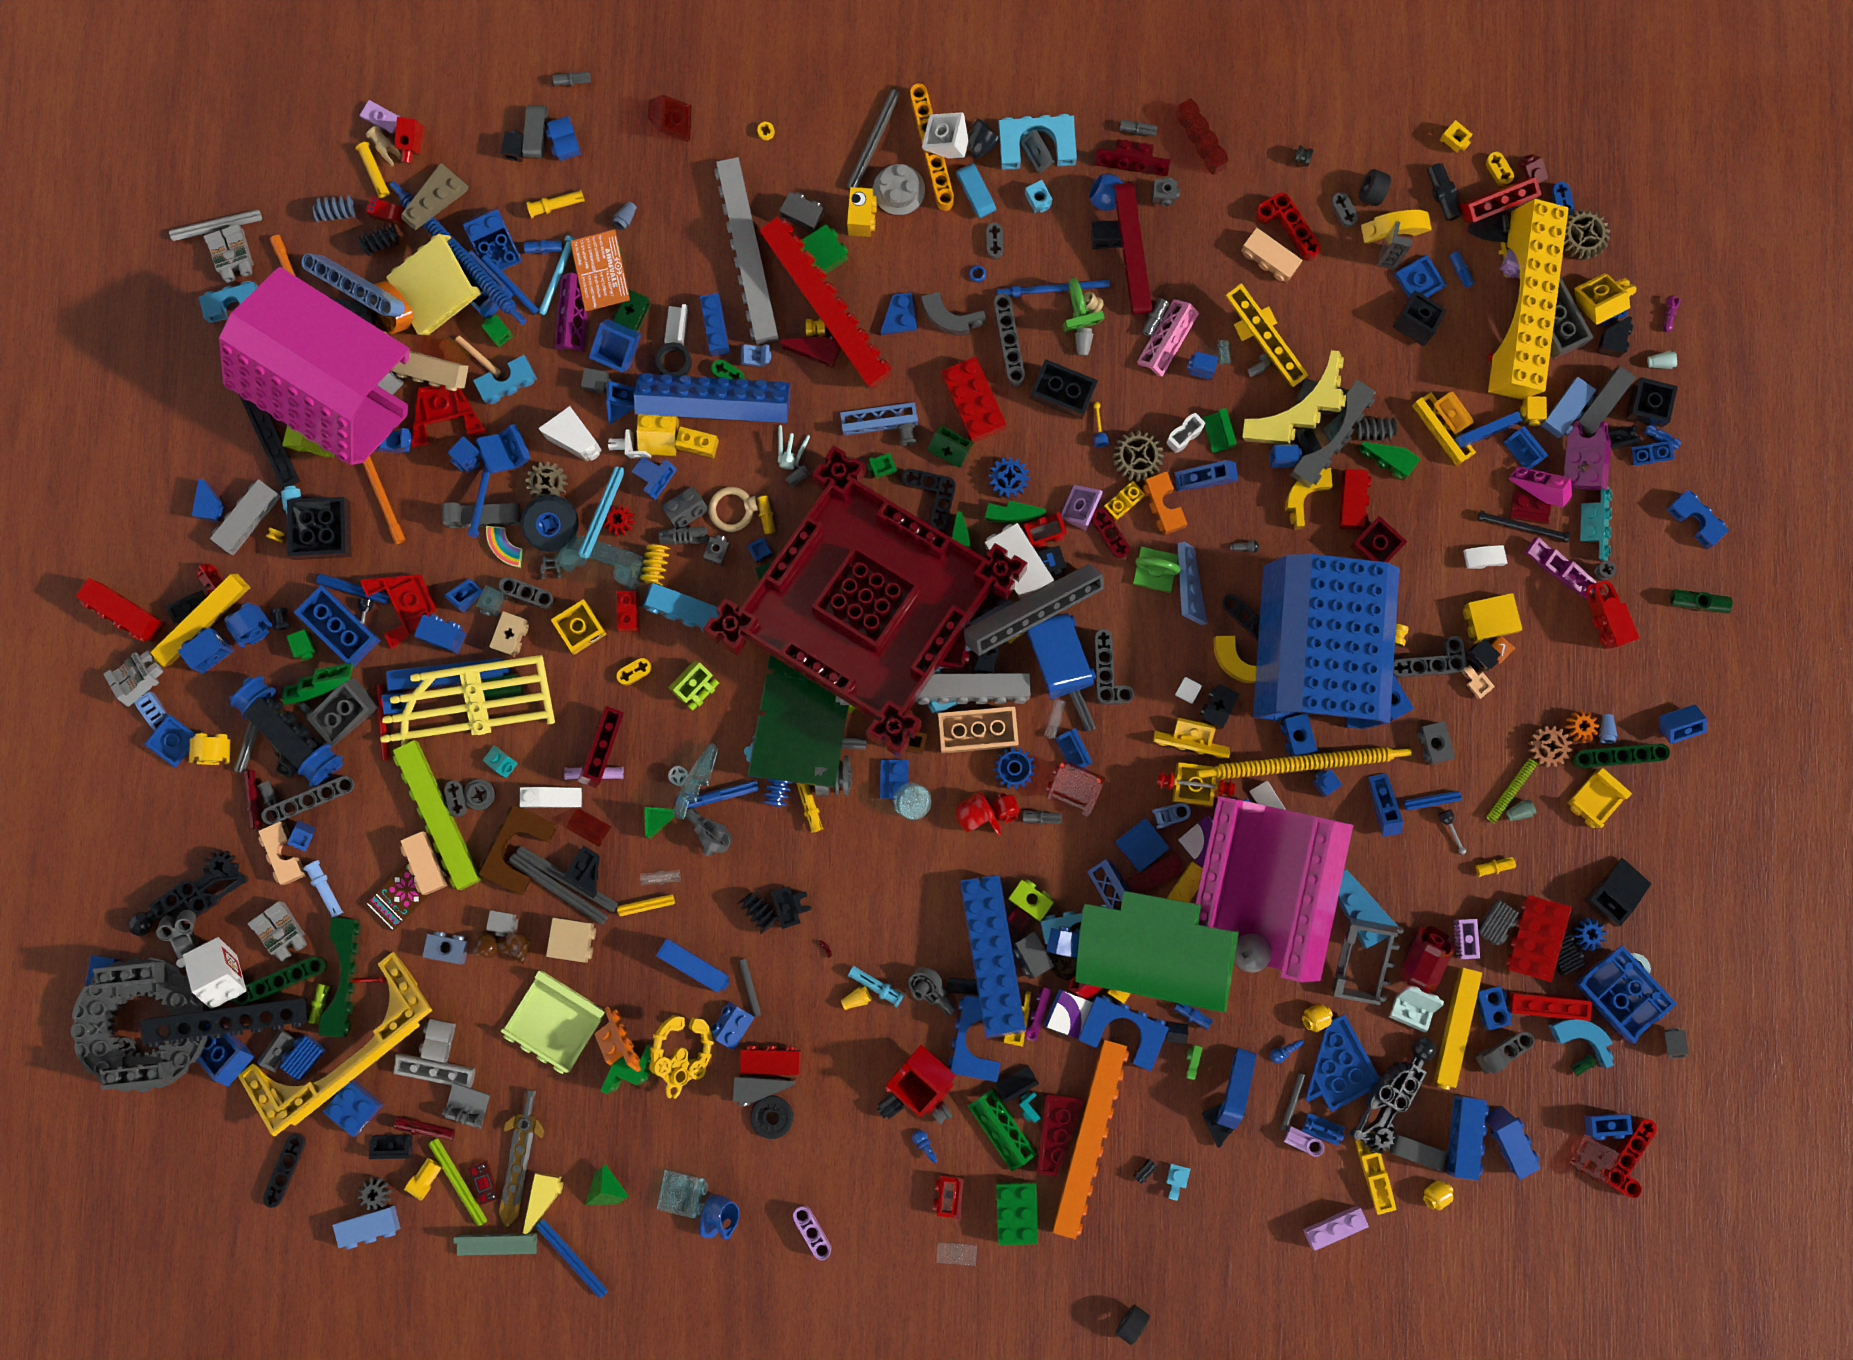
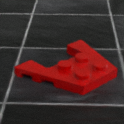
(439, 405)
(410, 599)

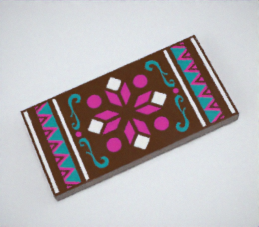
(397, 898)

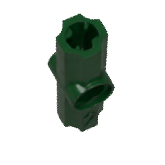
(1712, 602)

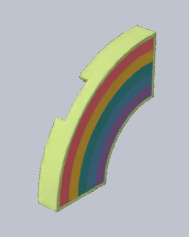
(502, 547)

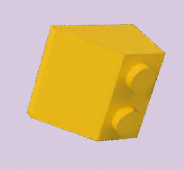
(657, 434)

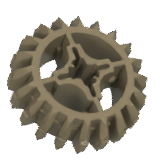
(1598, 240)
(1132, 451)

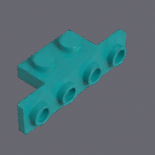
(1596, 523)

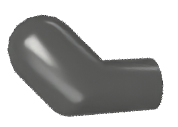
(1260, 367)

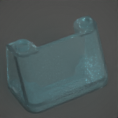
(626, 563)

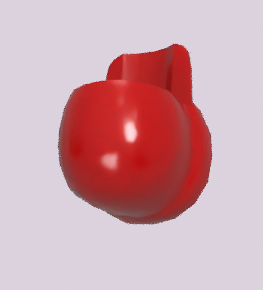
(976, 811)

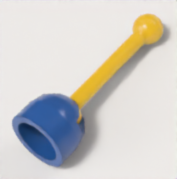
(1100, 438)

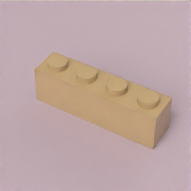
(434, 370)

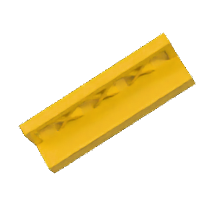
(1440, 431)

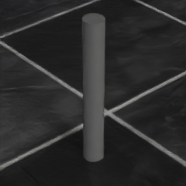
(749, 987)
(1292, 1102)

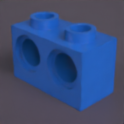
(1488, 1009)

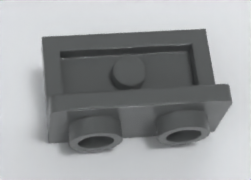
(685, 508)

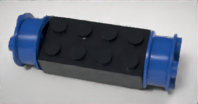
(285, 732)

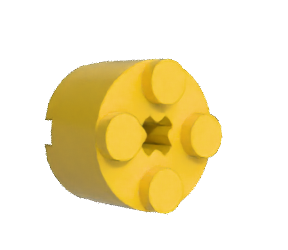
(209, 749)

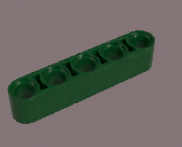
(1628, 752)
(288, 976)

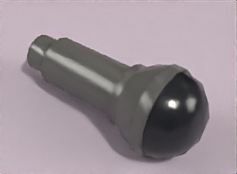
(1251, 546)

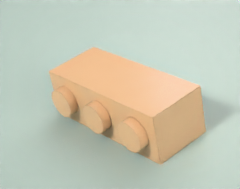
(1271, 255)
(423, 863)

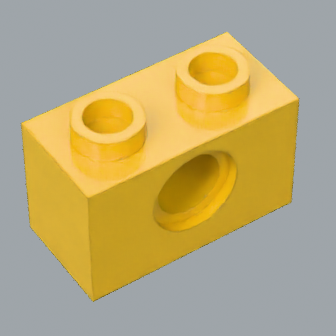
(696, 442)

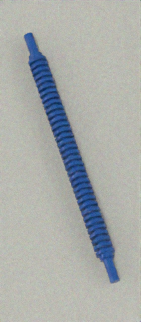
(466, 262)

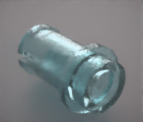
(1224, 351)

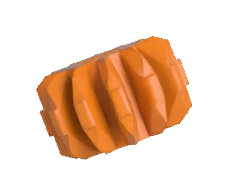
(1583, 719)

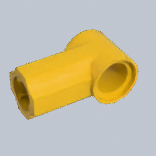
(420, 1183)

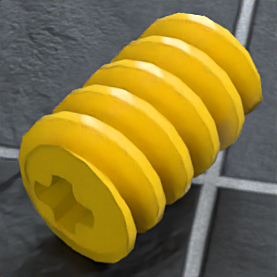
(654, 563)

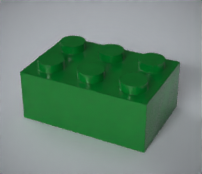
(1016, 1213)

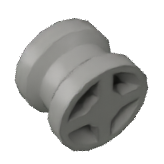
(675, 775)

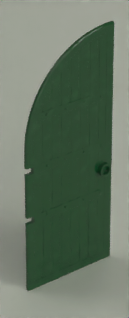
(799, 729)

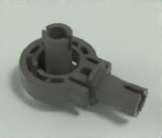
(707, 827)
(930, 989)

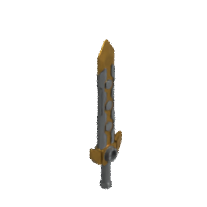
(519, 1156)

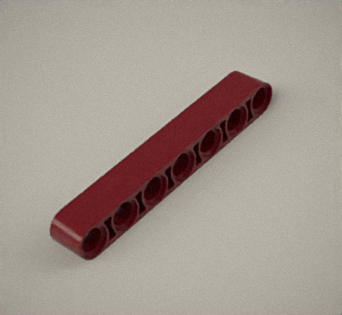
(1132, 248)

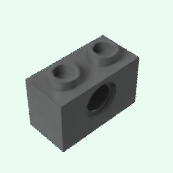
(1440, 733)

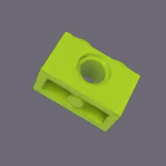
(1037, 910)

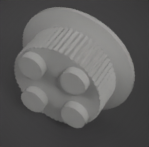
(899, 189)

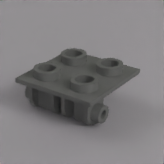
(466, 1105)

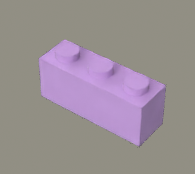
(1335, 1228)

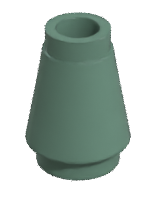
(1521, 810)

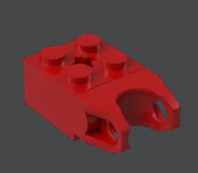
(1610, 616)

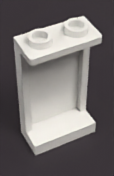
(1016, 543)

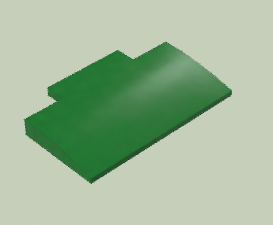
(1156, 951)

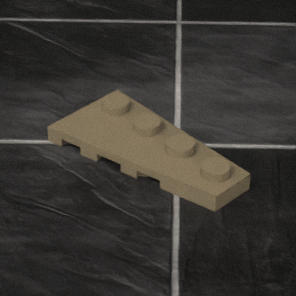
(434, 196)

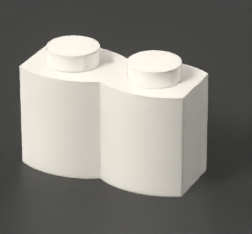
(1189, 430)

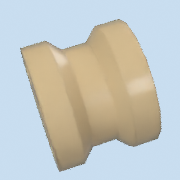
(1092, 302)

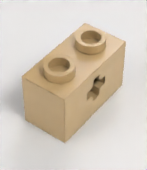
(507, 624)

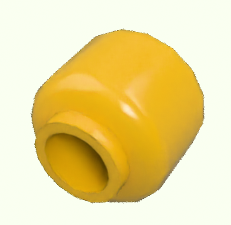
(1317, 1017)
(1438, 1195)

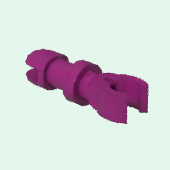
(1672, 305)

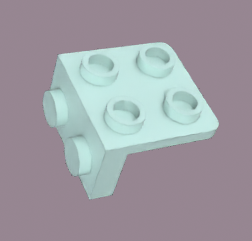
(1415, 1008)

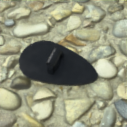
(1493, 227)

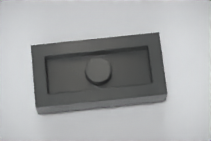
(1037, 151)
(276, 1050)

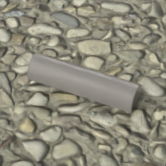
(433, 1070)

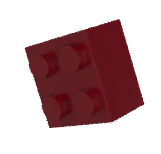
(1378, 542)

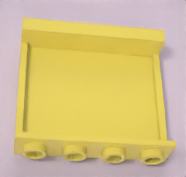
(433, 285)

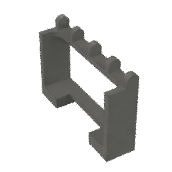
(1349, 939)

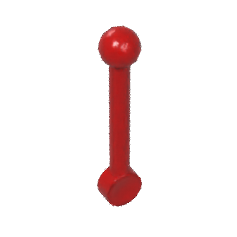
(381, 979)

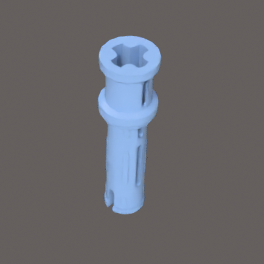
(320, 881)

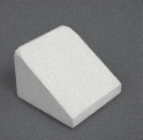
(1188, 690)

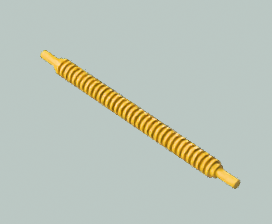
(1304, 762)

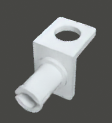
(628, 445)

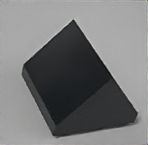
(1177, 1032)

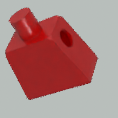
(408, 138)

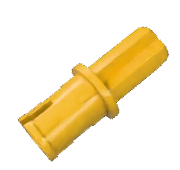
(765, 514)
(1495, 866)

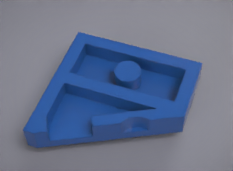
(900, 315)

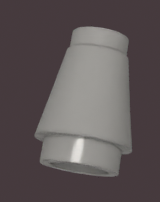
(1083, 341)

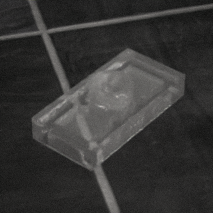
(956, 1253)

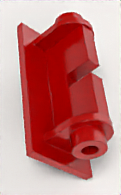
(209, 575)

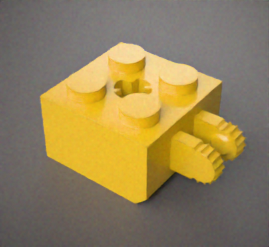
(1604, 297)

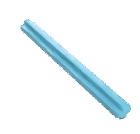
(601, 512)

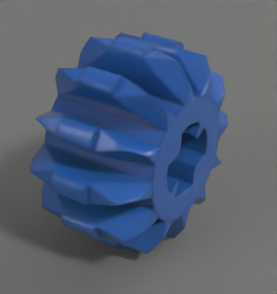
(1583, 937)

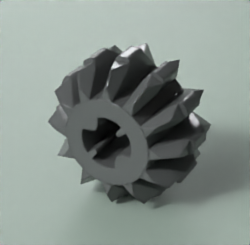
(378, 1201)

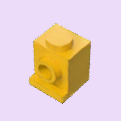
(1457, 131)

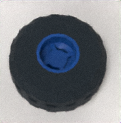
(549, 522)

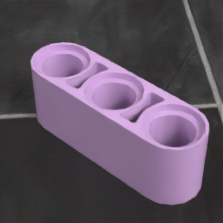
(813, 1242)

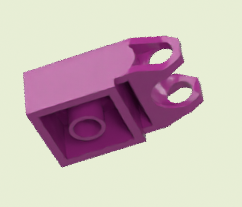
(1588, 452)

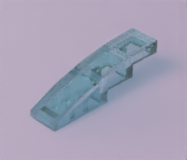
(698, 776)

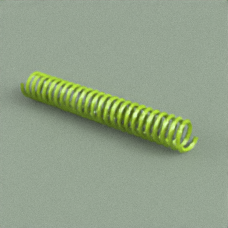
(1513, 792)

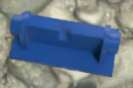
(1323, 1129)

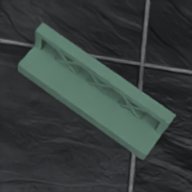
(496, 1244)

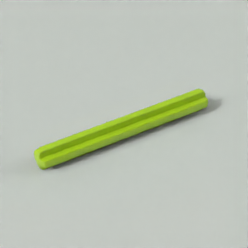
(457, 1182)

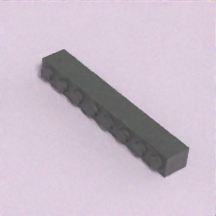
(1033, 609)

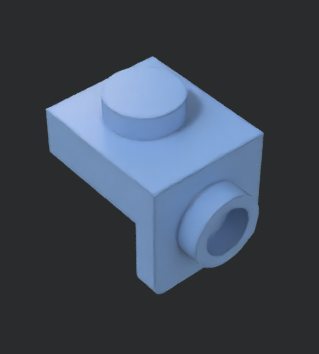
(755, 355)

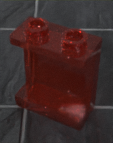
(1075, 786)

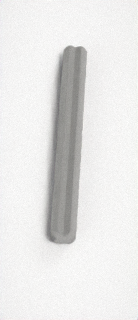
(215, 225)

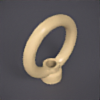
(749, 502)

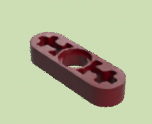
(1122, 542)

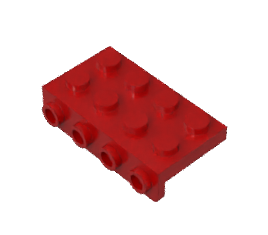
(1539, 938)

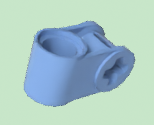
(1169, 815)

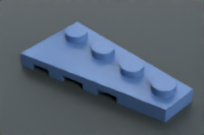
(1190, 587)

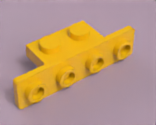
(1192, 736)

